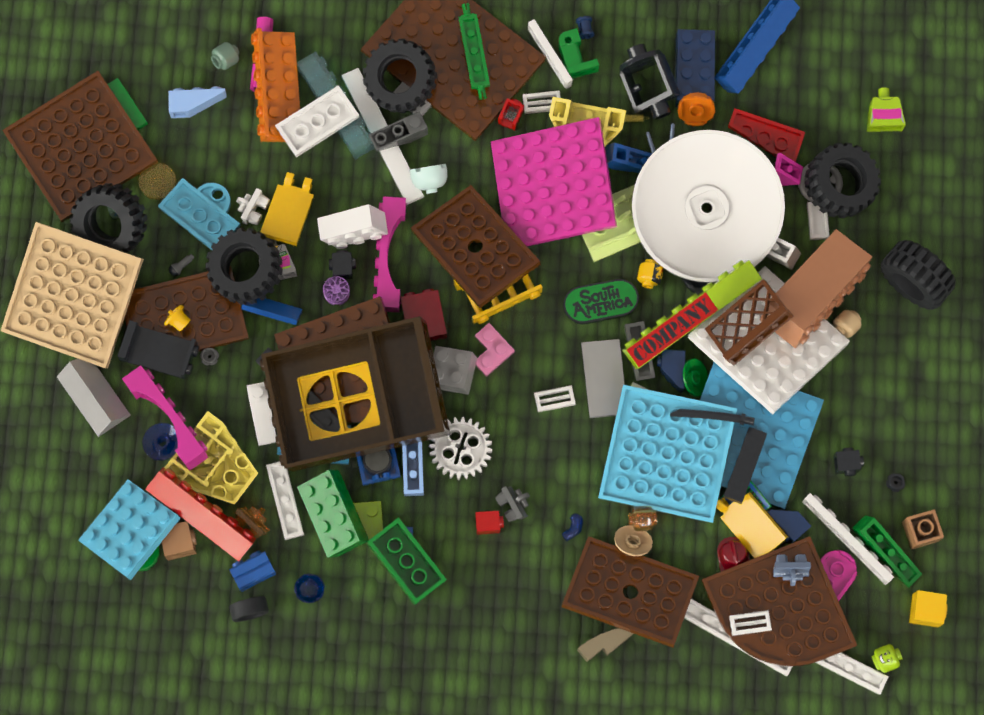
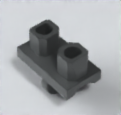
(509, 496)

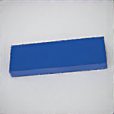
(274, 310)

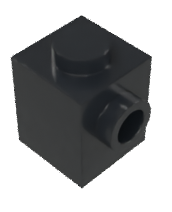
(342, 264)
(848, 462)

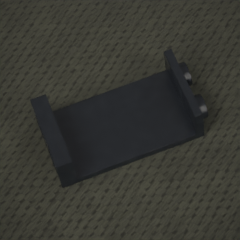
(158, 351)

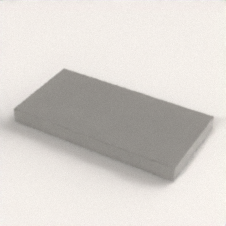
(603, 376)

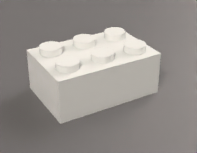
(352, 226)

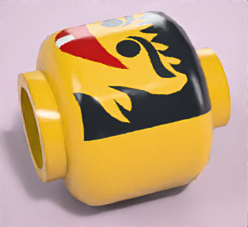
(650, 273)

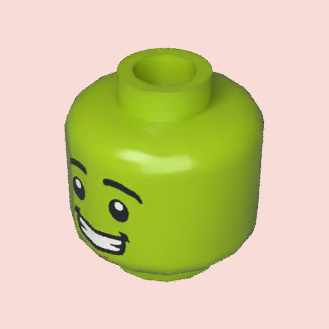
(887, 658)

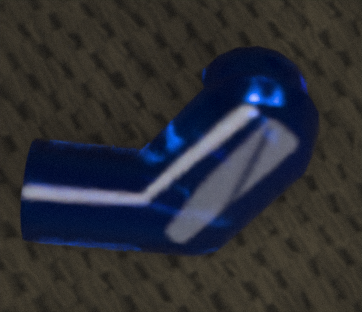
(576, 527)

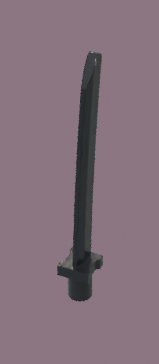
(742, 419)

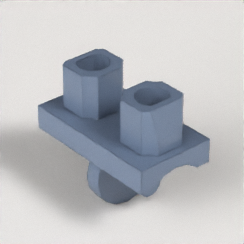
(791, 570)

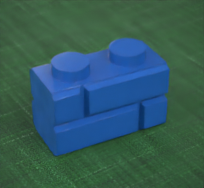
(252, 571)

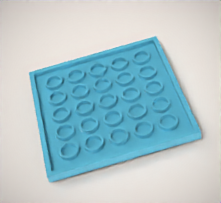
(666, 459)

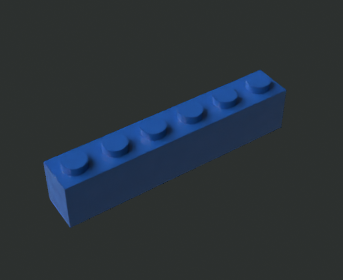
(756, 44)

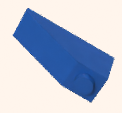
(625, 158)

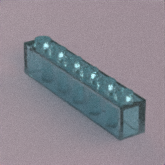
(320, 82)

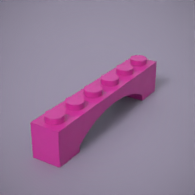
(395, 213)
(142, 386)

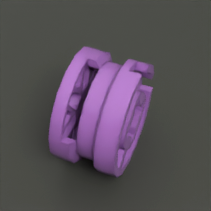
(336, 290)

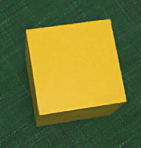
(928, 608)

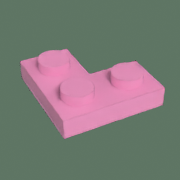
(497, 349)

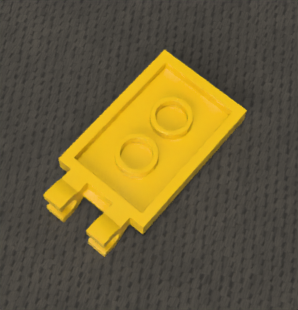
(288, 211)
(752, 525)

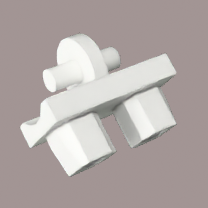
(249, 214)

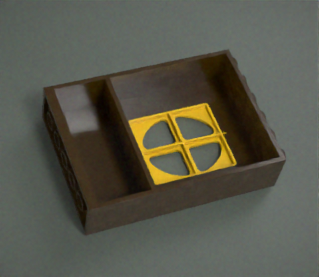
(401, 385)

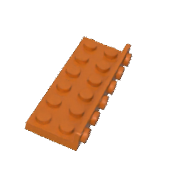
(275, 80)

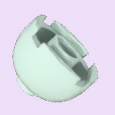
(429, 177)

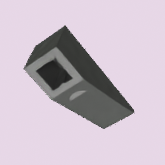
(400, 132)

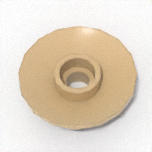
(633, 542)

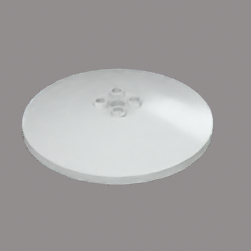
(716, 171)

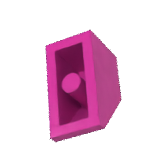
(787, 170)

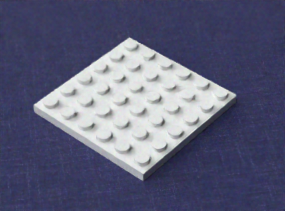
(774, 367)

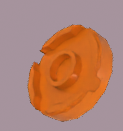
(696, 109)

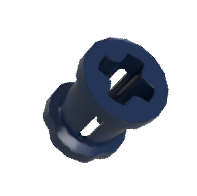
(584, 26)

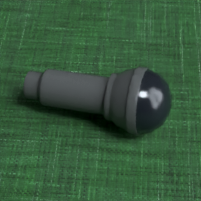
(176, 268)

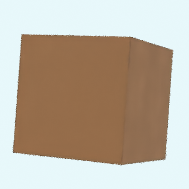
(922, 529)
(179, 542)

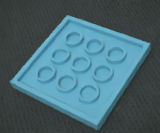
(129, 529)

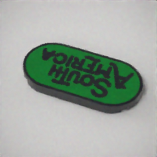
(601, 301)

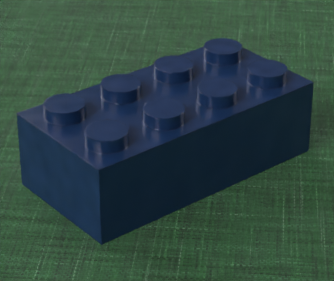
(695, 62)

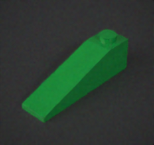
(886, 549)

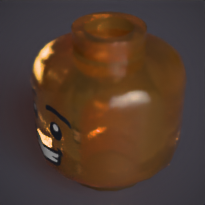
(642, 518)

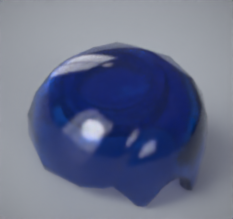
(309, 588)

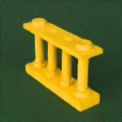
(483, 316)

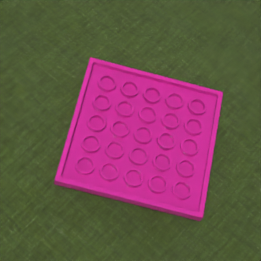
(554, 182)

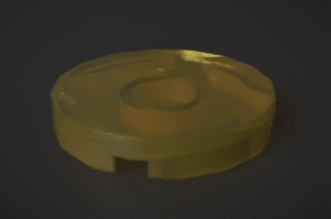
(157, 181)

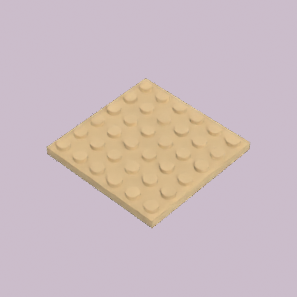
(72, 295)

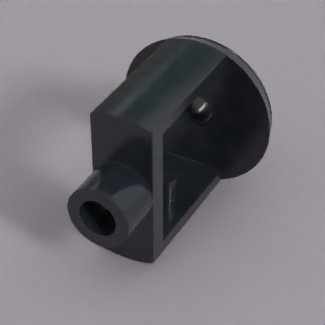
(639, 61)

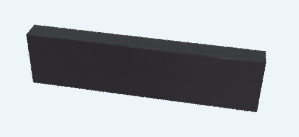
(745, 465)

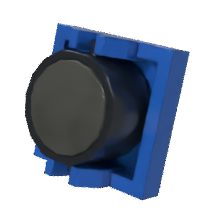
(378, 467)

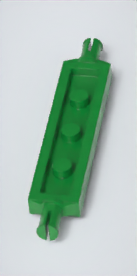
(474, 51)

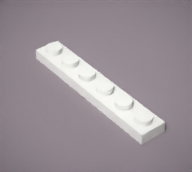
(853, 543)

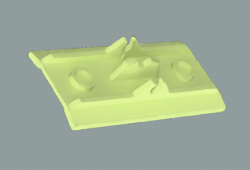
(613, 240)

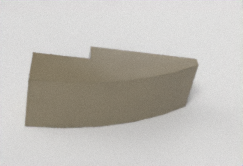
(606, 641)

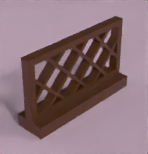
(759, 333)

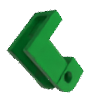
(571, 56)

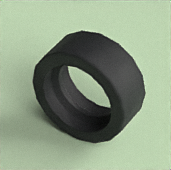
(248, 609)

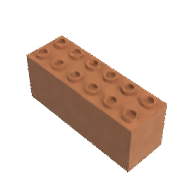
(820, 286)

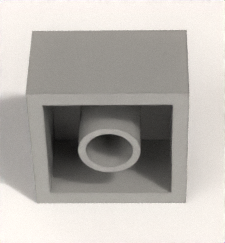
(455, 369)

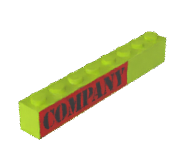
(692, 314)

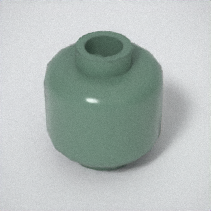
(225, 56)

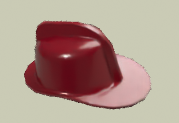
(731, 553)

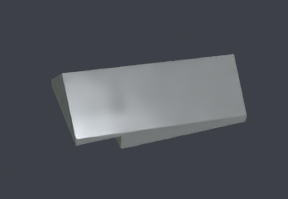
(93, 395)

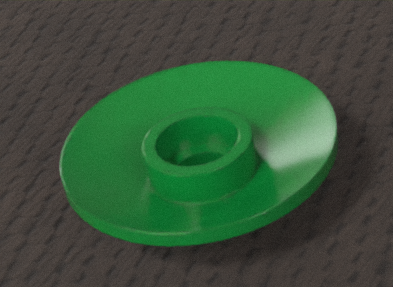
(695, 377)

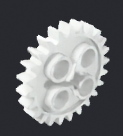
(477, 453)

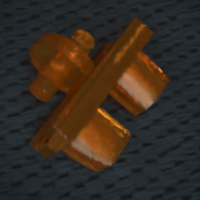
(254, 519)

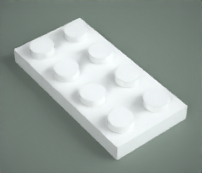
(317, 121)

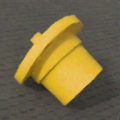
(177, 318)

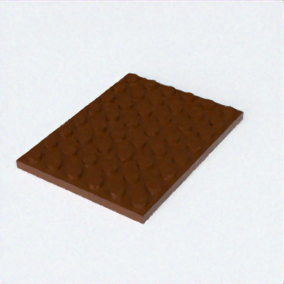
(437, 30)

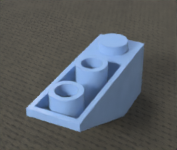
(190, 102)

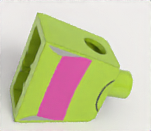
(885, 113)

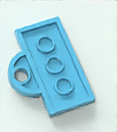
(199, 211)

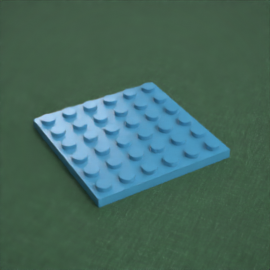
(786, 431)

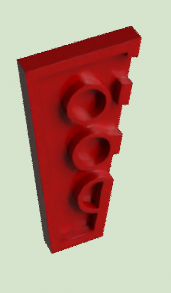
(767, 134)

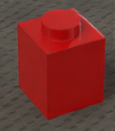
(488, 522)

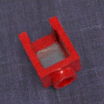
(511, 113)

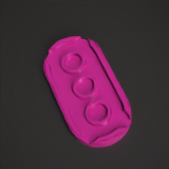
(840, 570)

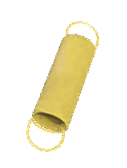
(634, 118)

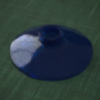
(157, 434)

